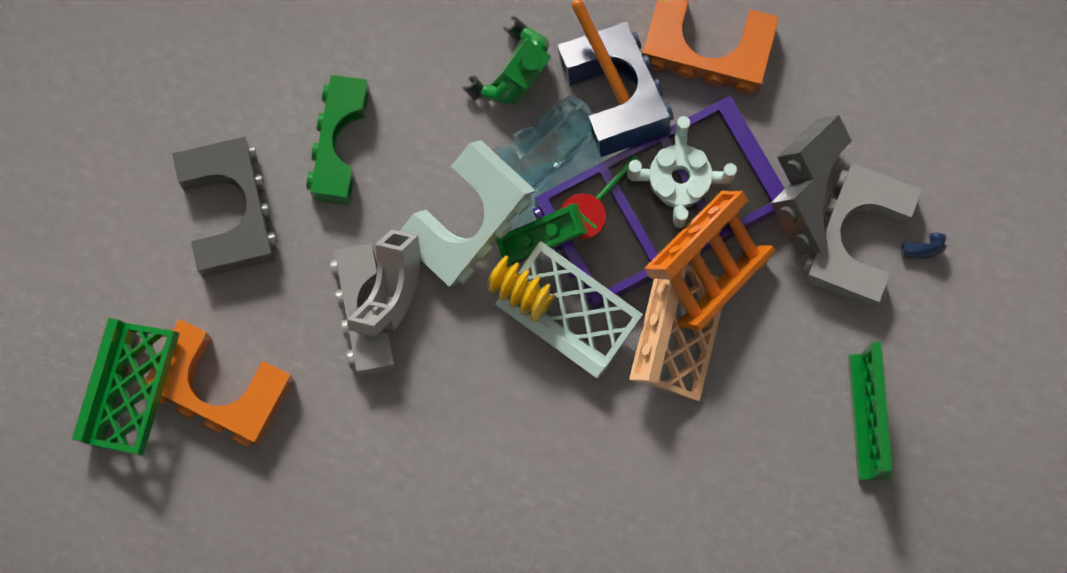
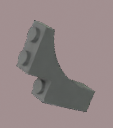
(807, 167)

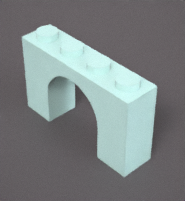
(503, 197)

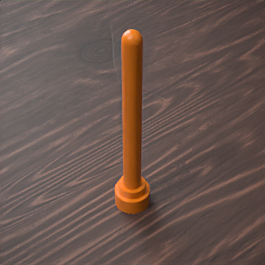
(600, 51)

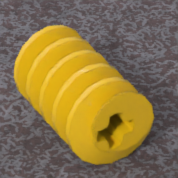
(520, 289)

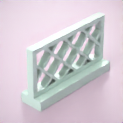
(560, 336)

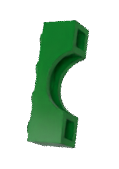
(345, 102)

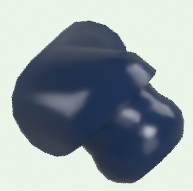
(925, 250)

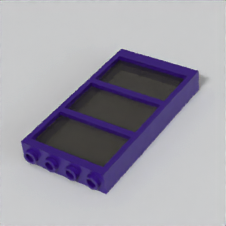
(639, 221)

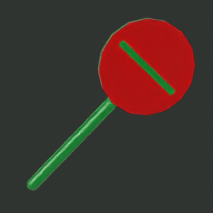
(592, 208)

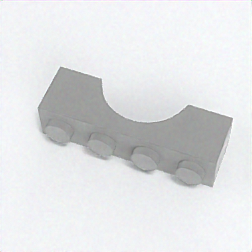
(357, 272)

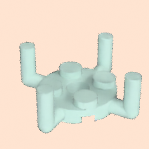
(686, 158)

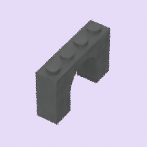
(250, 240)

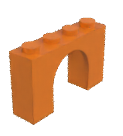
(739, 69)
(246, 417)

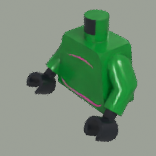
(518, 71)

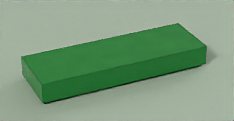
(551, 230)

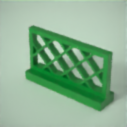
(107, 383)
(870, 414)

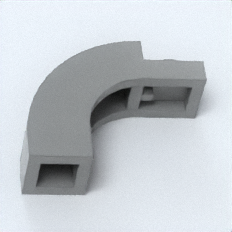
(394, 286)

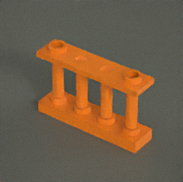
(687, 248)

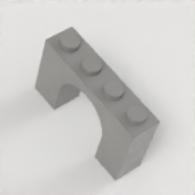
(859, 192)

